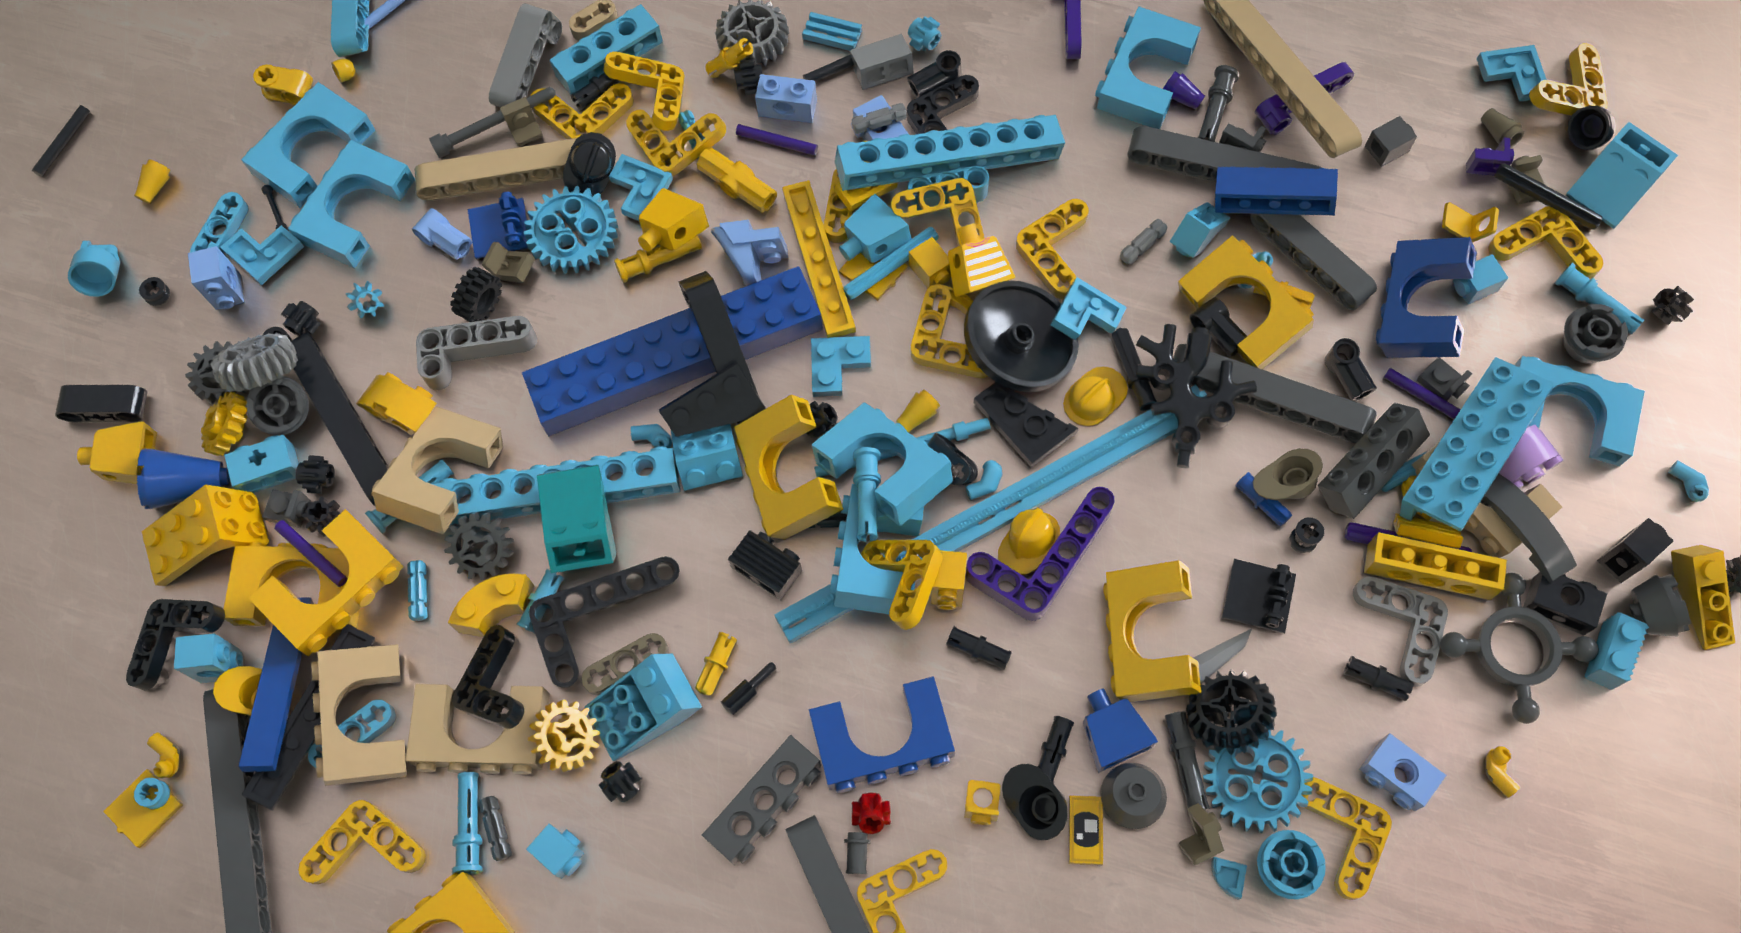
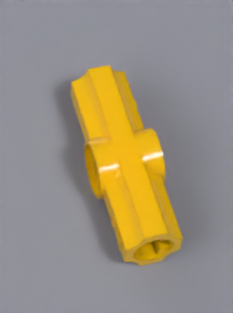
(736, 180)

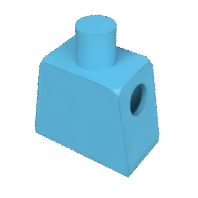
(874, 231)

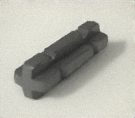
(495, 828)

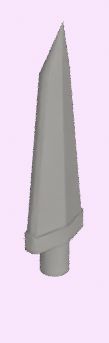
(1217, 656)

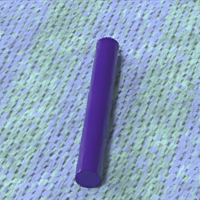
(776, 139)
(1422, 393)
(310, 553)

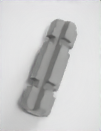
(879, 118)
(1143, 241)

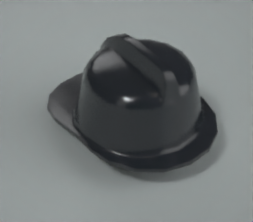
(589, 163)
(1035, 801)

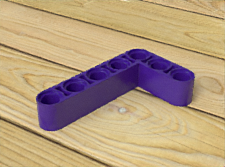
(1052, 563)

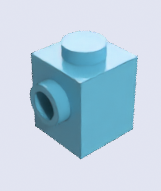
(1486, 280)
(557, 851)

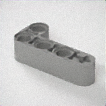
(522, 53)
(519, 339)

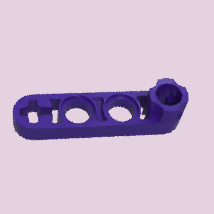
(1073, 37)
(1275, 113)

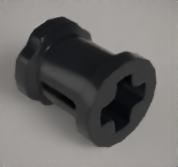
(1303, 526)

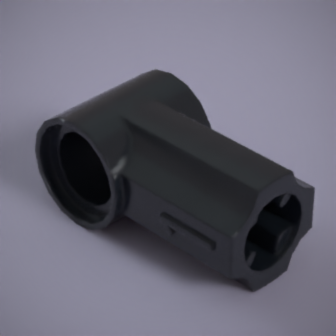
(936, 73)
(1217, 320)
(1352, 371)

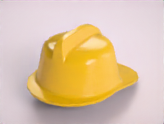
(1095, 396)
(1028, 540)
(237, 689)

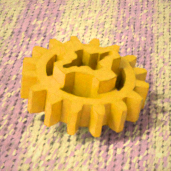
(224, 424)
(552, 742)

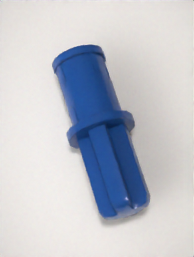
(1272, 508)

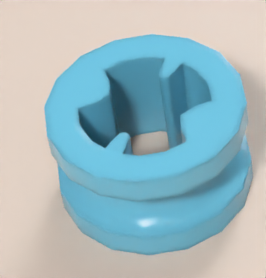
(142, 790)

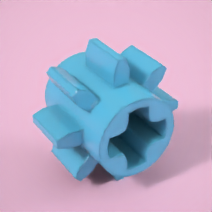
(924, 33)
(366, 307)

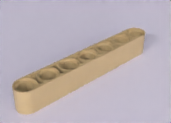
(492, 170)

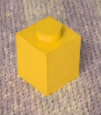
(930, 263)

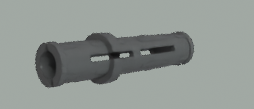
(1185, 755)

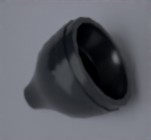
(1591, 127)

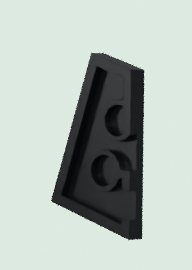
(713, 403)
(1025, 426)

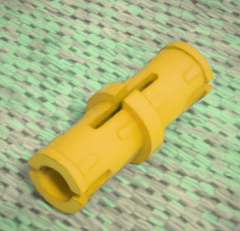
(729, 58)

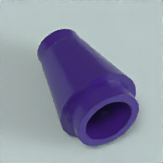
(1184, 90)

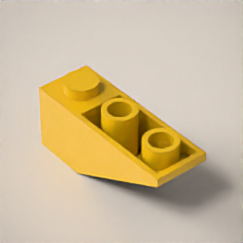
(1705, 589)

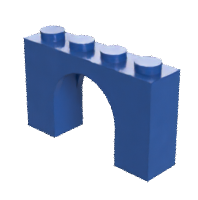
(1412, 267)
(927, 744)

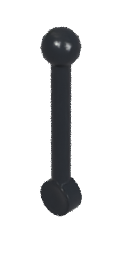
(268, 190)

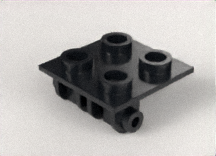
(1259, 595)

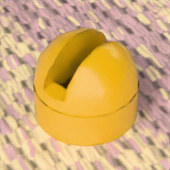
(343, 69)

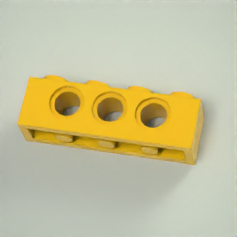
(1435, 566)

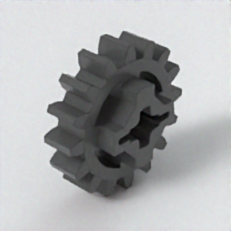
(202, 378)
(486, 557)

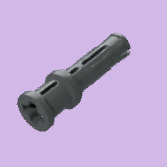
(1219, 96)

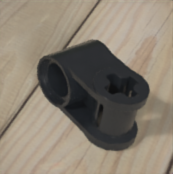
(957, 458)

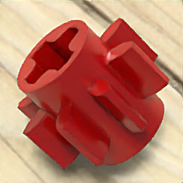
(871, 813)

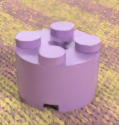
(1530, 457)

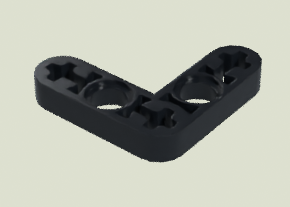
(933, 111)
(167, 616)
(473, 698)

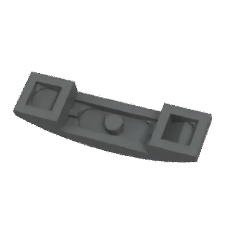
(1532, 527)

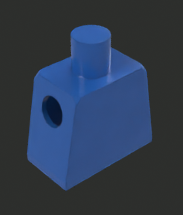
(1115, 731)

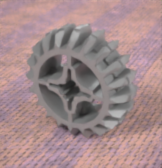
(763, 21)
(254, 362)

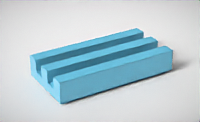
(833, 27)

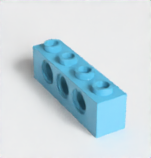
(629, 34)

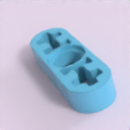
(220, 216)
(366, 714)

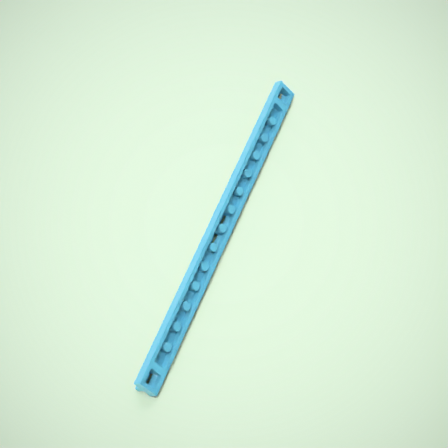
(1029, 492)

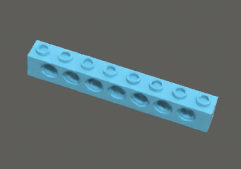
(991, 153)
(510, 503)

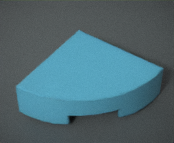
(1229, 876)

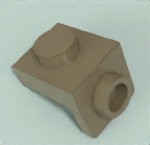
(507, 265)
(1206, 840)

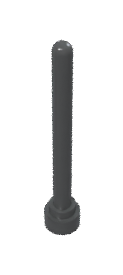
(443, 144)

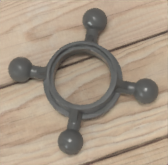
(1525, 708)

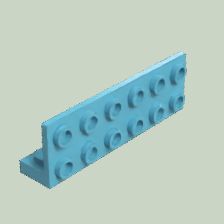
(1476, 445)

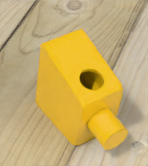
(671, 221)
(117, 451)

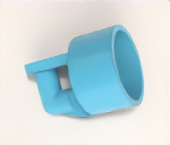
(94, 269)

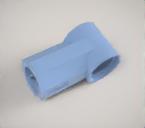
(436, 230)

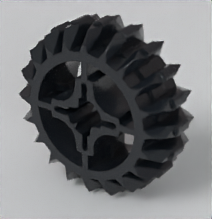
(1246, 722)

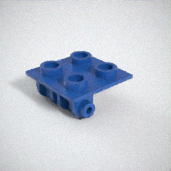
(498, 223)

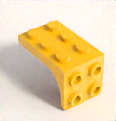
(200, 526)

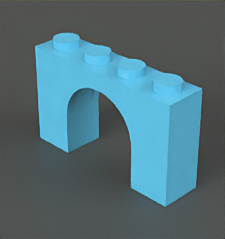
(1145, 35)
(315, 112)
(353, 170)
(1612, 404)
(912, 486)
(858, 582)

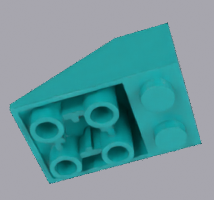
(575, 519)

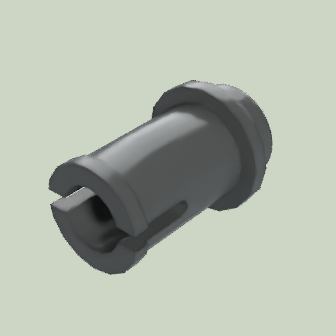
(856, 852)

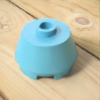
(1291, 864)

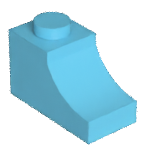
(1198, 230)

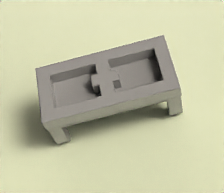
(882, 61)

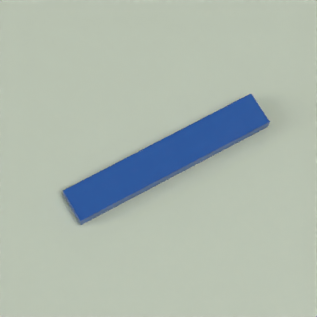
(271, 704)

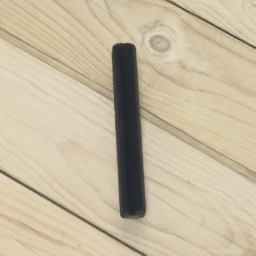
(1548, 196)

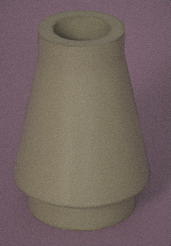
(1502, 126)

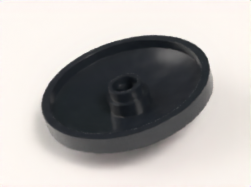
(1014, 339)

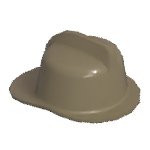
(1290, 476)

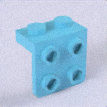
(706, 457)

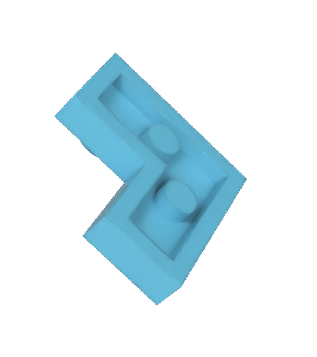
(1517, 63)
(642, 180)
(262, 259)
(1084, 304)
(832, 356)

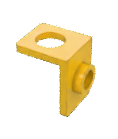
(1466, 225)
(981, 815)

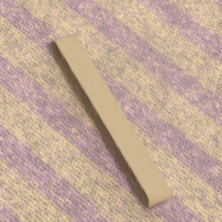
(1287, 76)

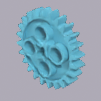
(549, 244)
(1251, 806)

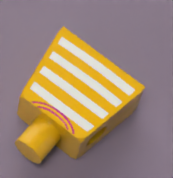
(977, 262)

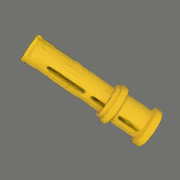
(644, 261)

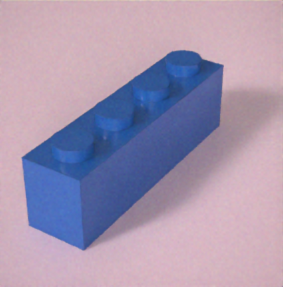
(1276, 190)

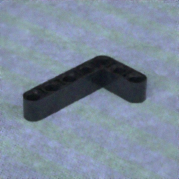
(714, 323)
(591, 604)

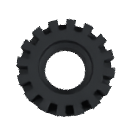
(476, 295)

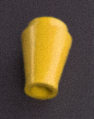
(151, 180)
(918, 410)

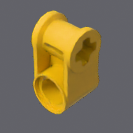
(282, 83)

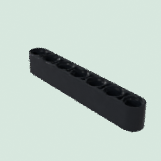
(338, 414)

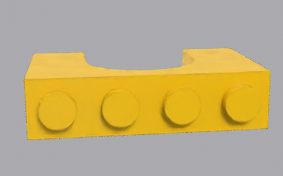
(1235, 265)
(761, 443)
(258, 562)
(1128, 597)
(312, 624)
(457, 902)

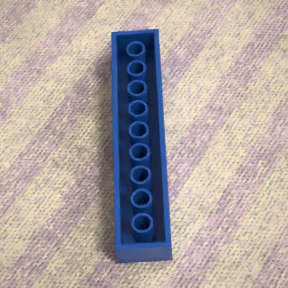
(667, 353)

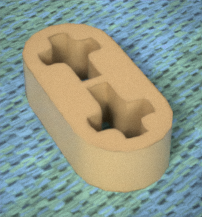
(592, 18)

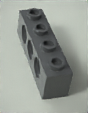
(1374, 460)
(788, 756)

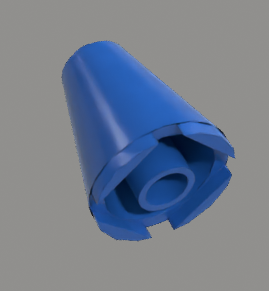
(174, 477)

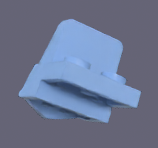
(750, 246)

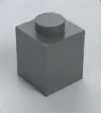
(1390, 141)

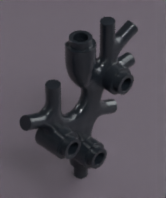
(1182, 401)

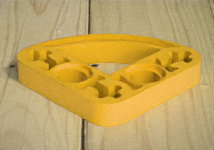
(933, 339)

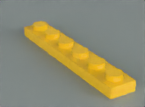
(818, 259)

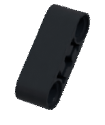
(101, 403)

